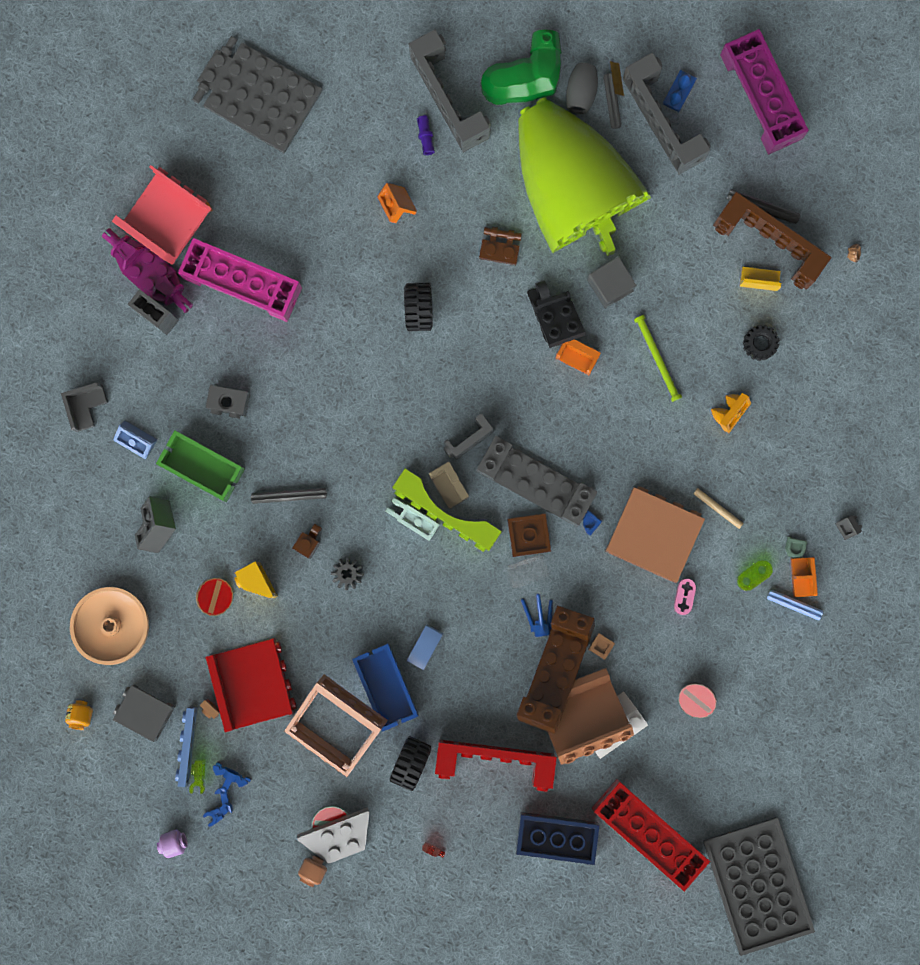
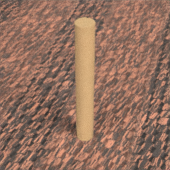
(718, 508)

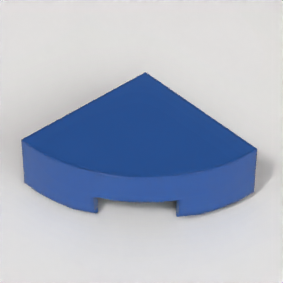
(590, 522)

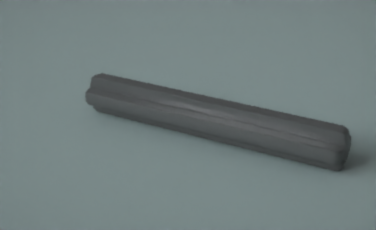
(770, 208)
(290, 495)

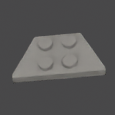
(339, 837)

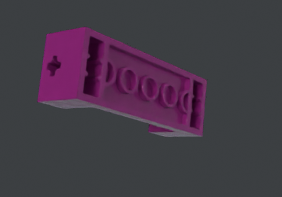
(766, 90)

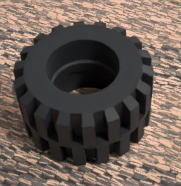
(418, 307)
(410, 763)

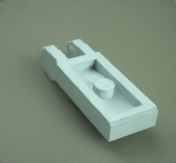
(414, 520)

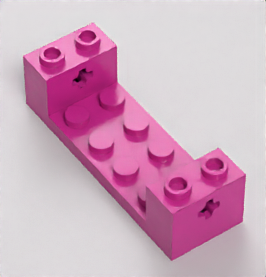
(240, 279)

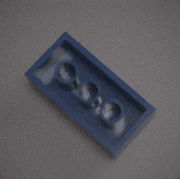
(557, 838)

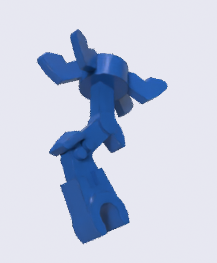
(230, 776)

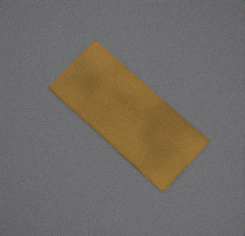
(617, 80)

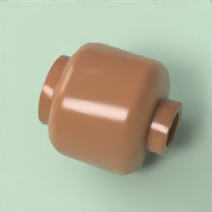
(312, 871)

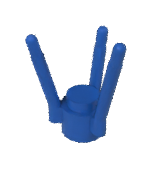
(541, 626)

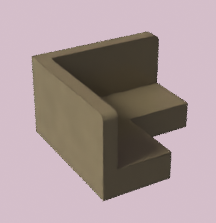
(448, 485)

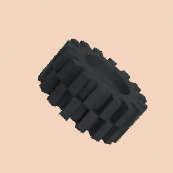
(768, 334)

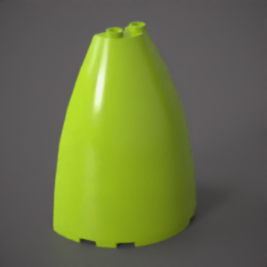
(572, 174)

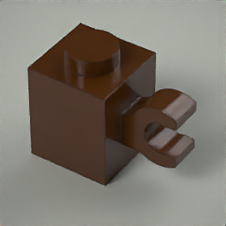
(306, 543)

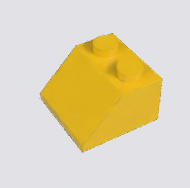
(255, 580)

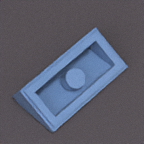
(134, 439)

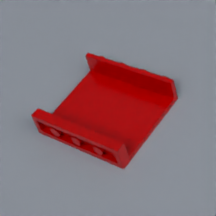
(251, 684)

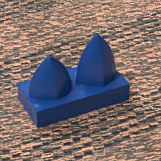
(679, 91)

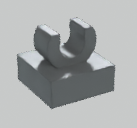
(849, 527)

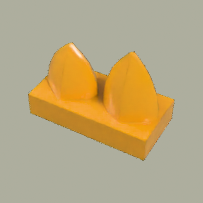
(729, 418)

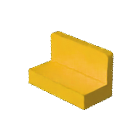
(760, 278)

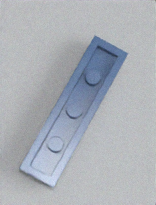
(185, 755)

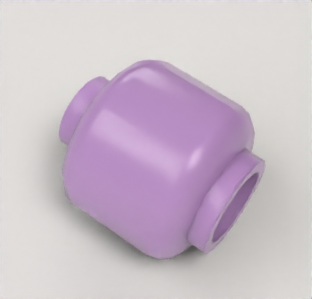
(172, 843)

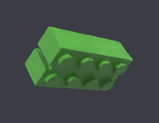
(200, 466)

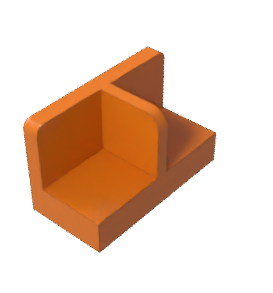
(395, 202)
(804, 577)

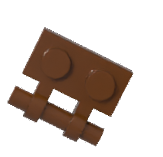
(499, 251)

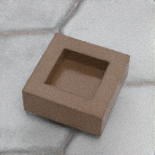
(601, 646)
(209, 709)

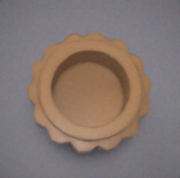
(854, 252)

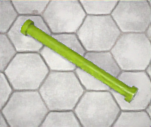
(657, 357)

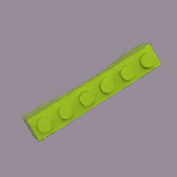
(480, 532)

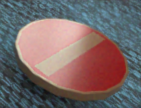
(214, 596)

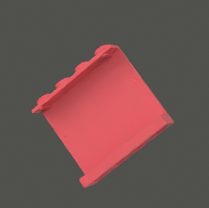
(165, 216)

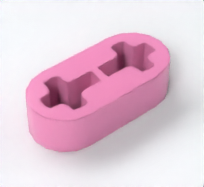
(680, 595)

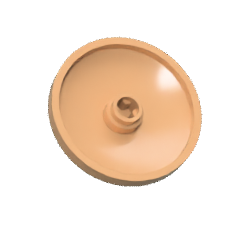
(109, 626)

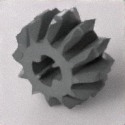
(347, 566)

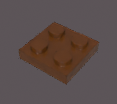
(529, 535)

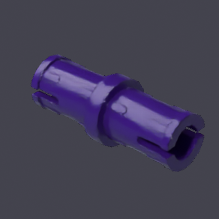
(425, 135)

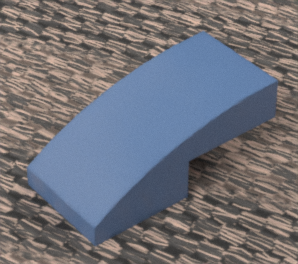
(424, 647)

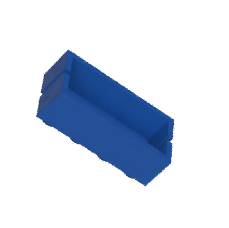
(385, 686)

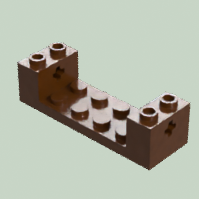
(813, 258)
(557, 670)

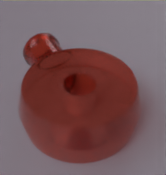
(432, 850)

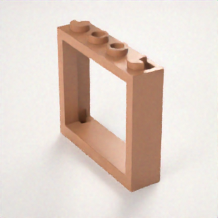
(350, 705)

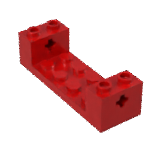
(543, 767)
(650, 835)

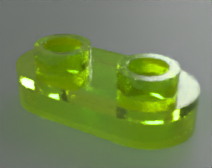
(752, 573)

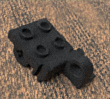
(555, 315)

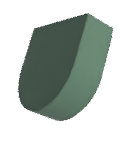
(795, 547)

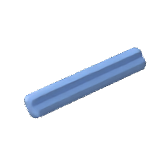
(795, 604)

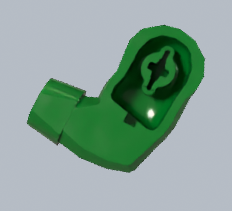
(526, 77)

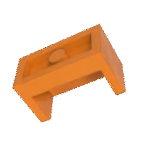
(578, 356)

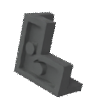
(79, 402)
(157, 525)

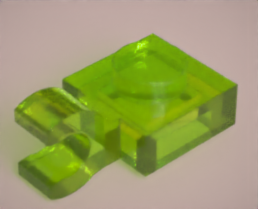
(198, 771)

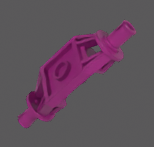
(147, 270)

